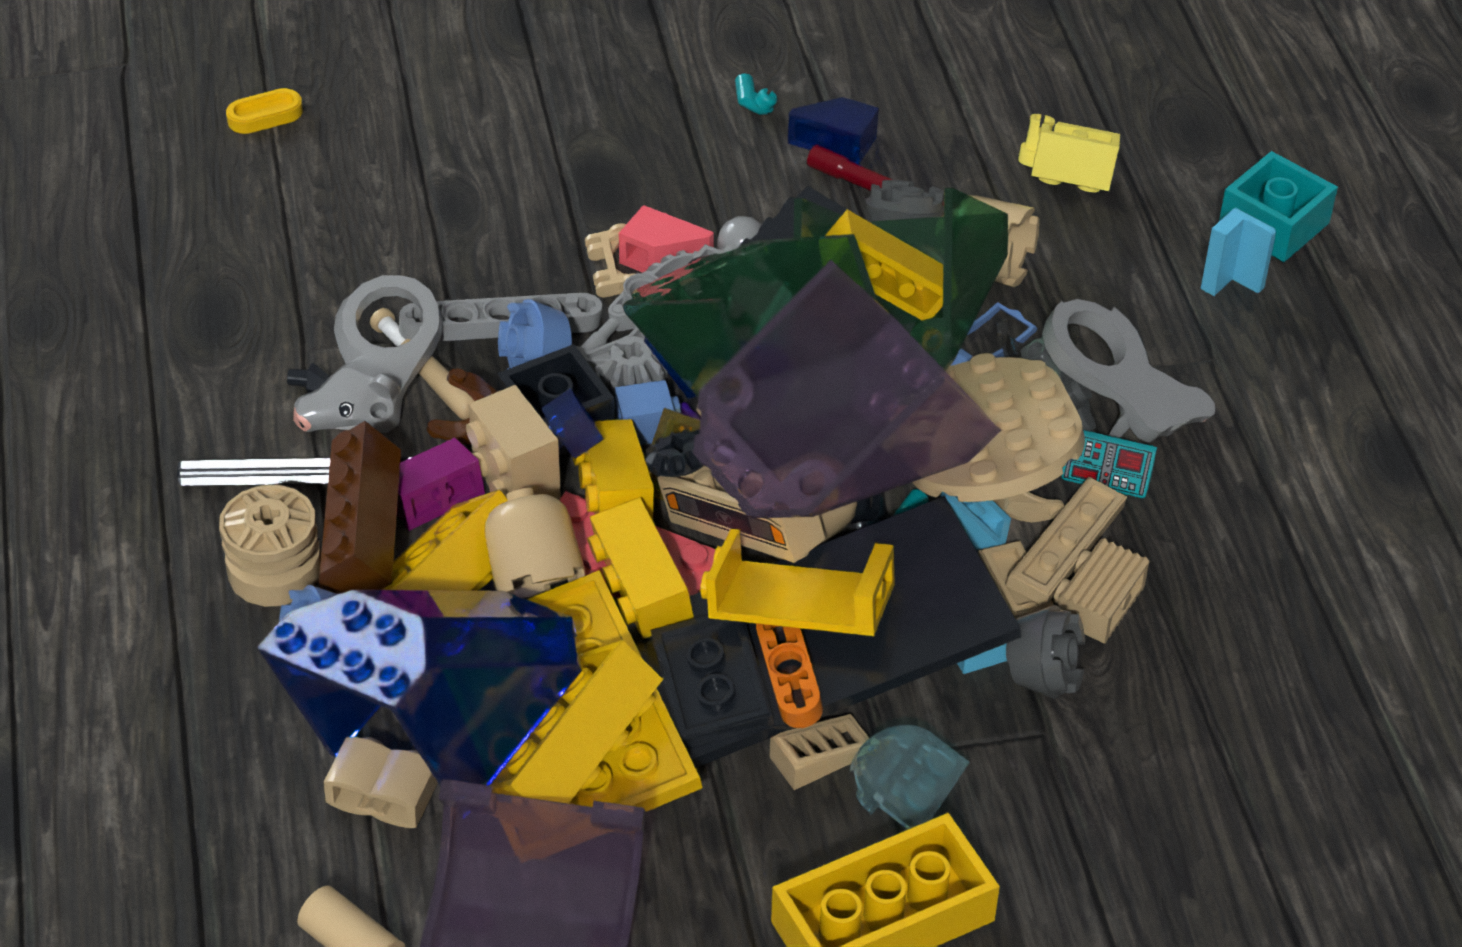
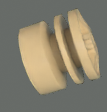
(270, 544)

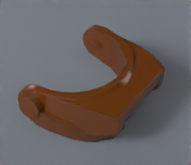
(476, 389)

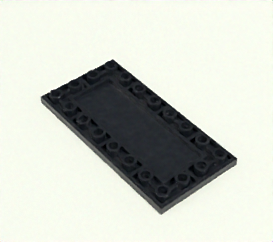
(934, 618)

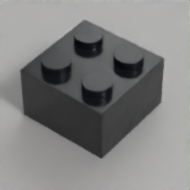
(554, 374)

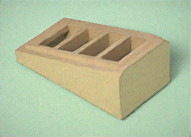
(804, 770)

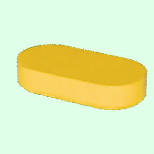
(264, 111)

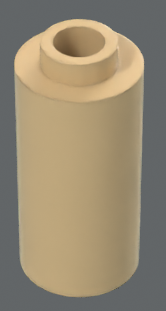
(340, 923)

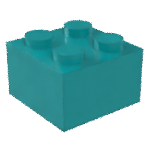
(1285, 199)

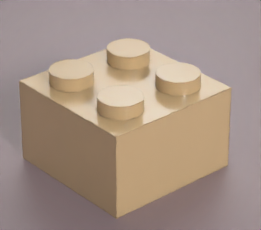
(513, 444)

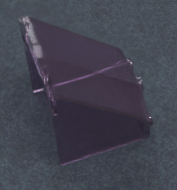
(832, 407)

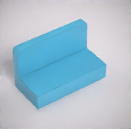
(1239, 252)

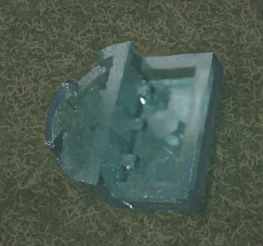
(906, 773)

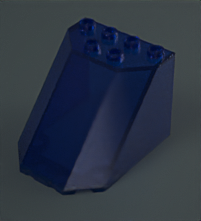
(452, 665)

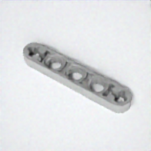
(580, 308)

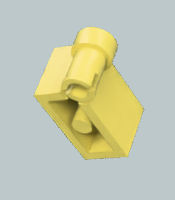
(1070, 154)

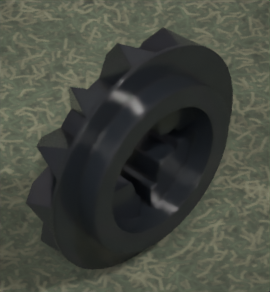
(673, 455)

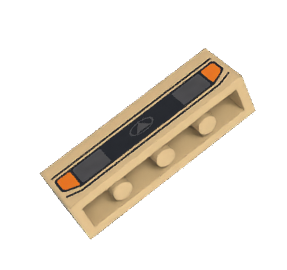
(705, 506)

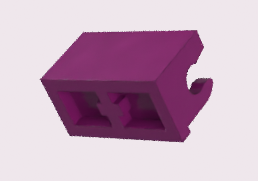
(436, 482)

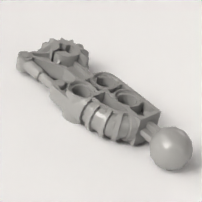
(629, 358)

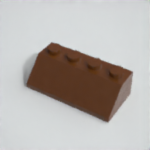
(360, 511)

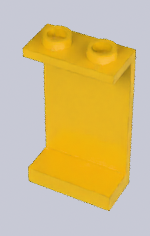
(798, 594)

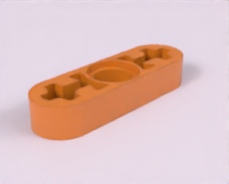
(786, 683)

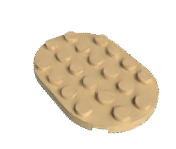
(1036, 424)

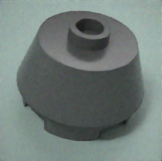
(903, 201)
(1047, 652)

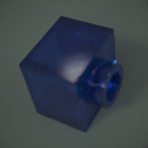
(572, 424)

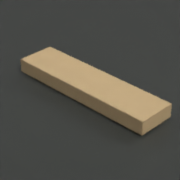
(1064, 540)

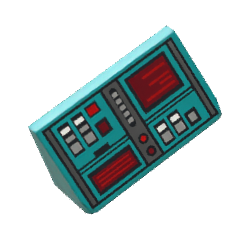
(1115, 463)

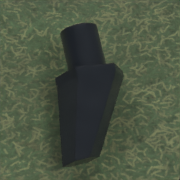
(310, 378)

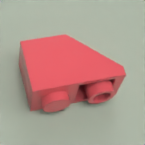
(656, 234)

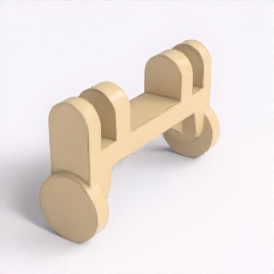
(603, 246)

